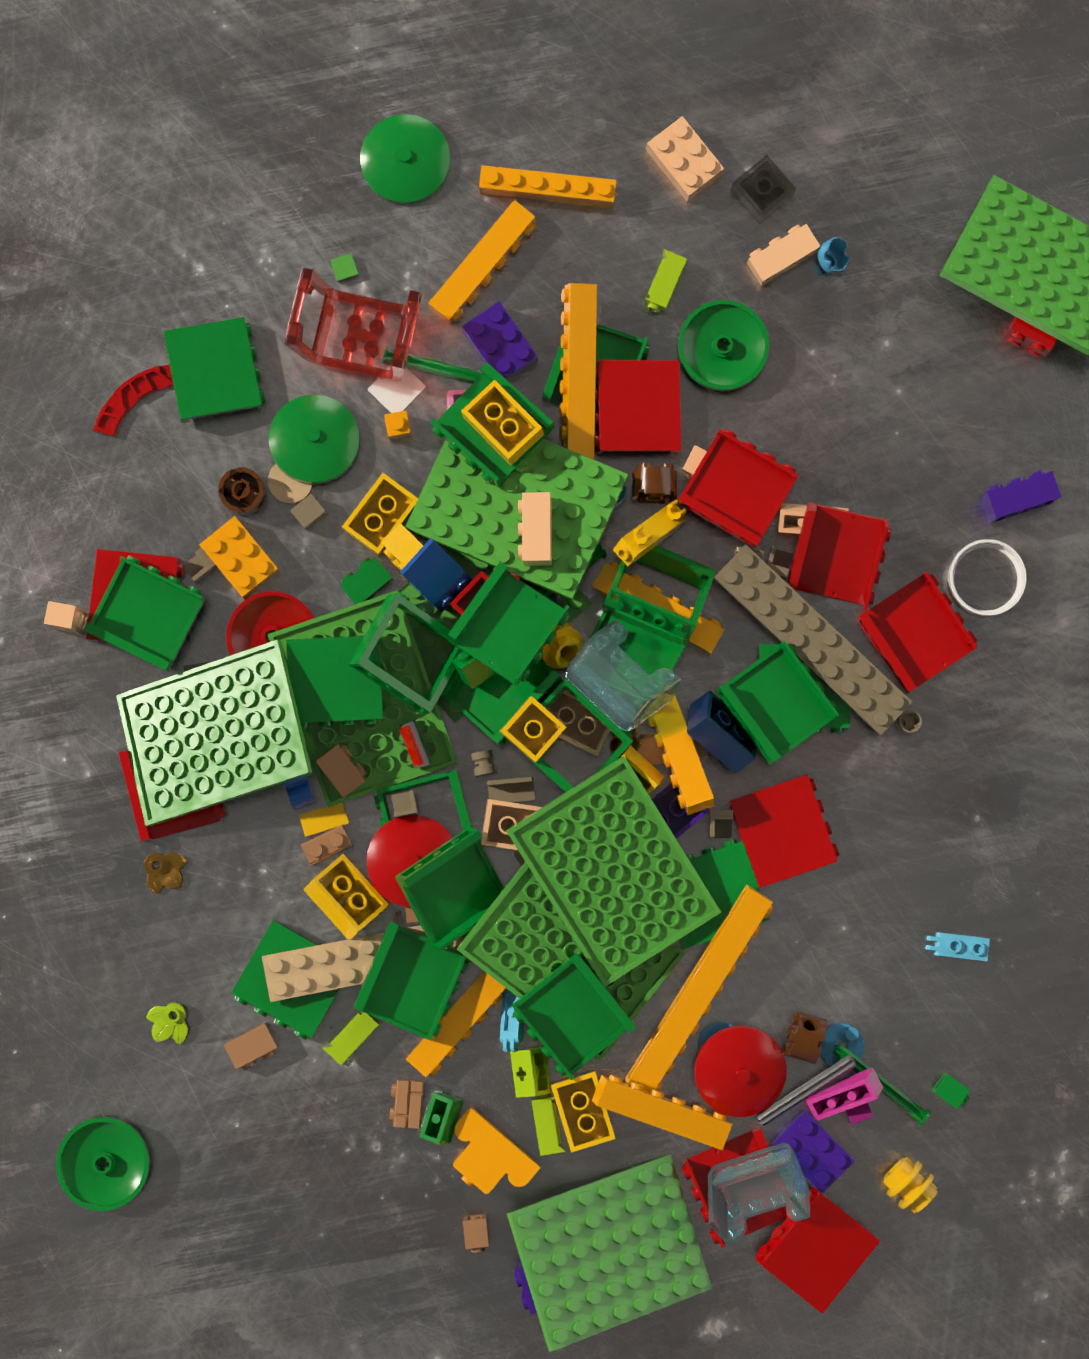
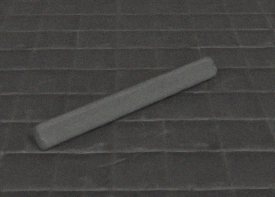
(806, 1090)

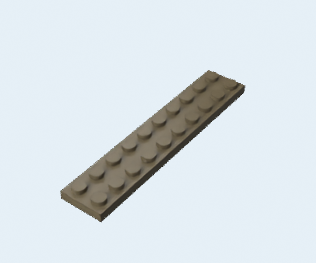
(814, 639)

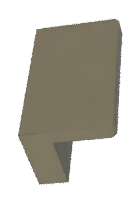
(512, 789)

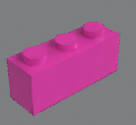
(845, 1094)

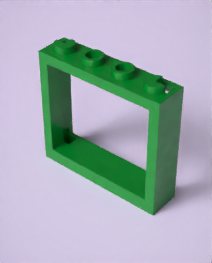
(675, 566)
(386, 681)
(624, 736)
(381, 800)

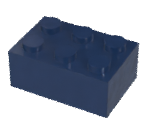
(720, 732)

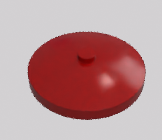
(261, 616)
(398, 847)
(740, 1071)

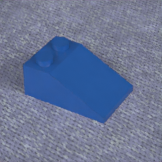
(435, 575)

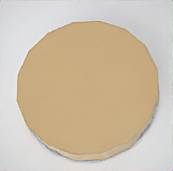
(285, 488)

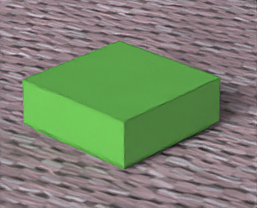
(344, 267)

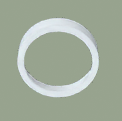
(1011, 554)

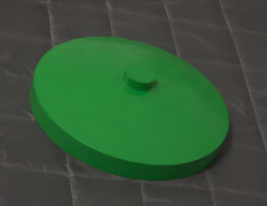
(405, 159)
(723, 345)
(314, 439)
(102, 1164)

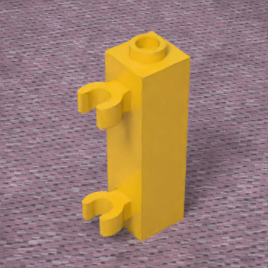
(650, 533)

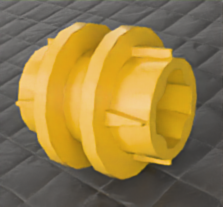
(564, 647)
(910, 1185)

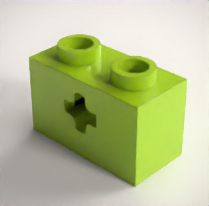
(530, 1072)

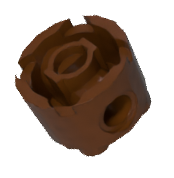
(654, 483)
(242, 491)
(805, 1037)

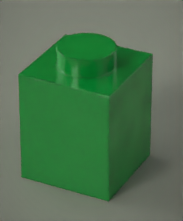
(951, 1091)

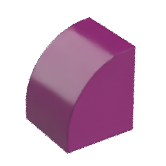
(858, 1114)

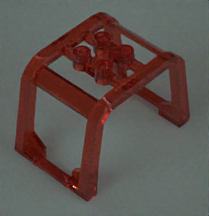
(311, 280)

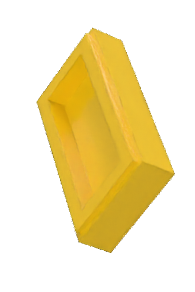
(323, 819)

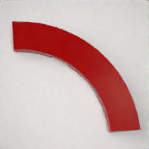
(129, 395)

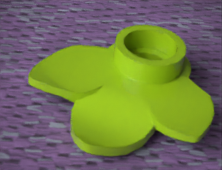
(167, 1026)

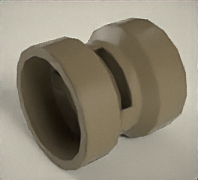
(910, 718)
(483, 761)

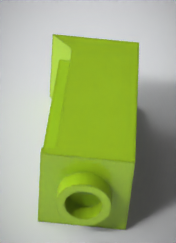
(665, 281)
(351, 1037)
(547, 1125)

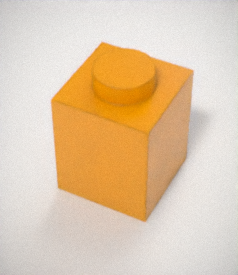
(397, 425)

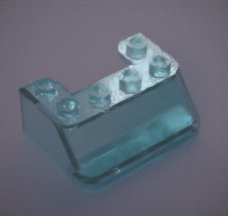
(617, 682)
(755, 1186)

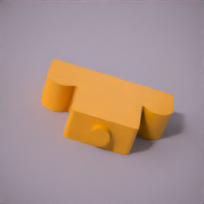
(490, 1154)

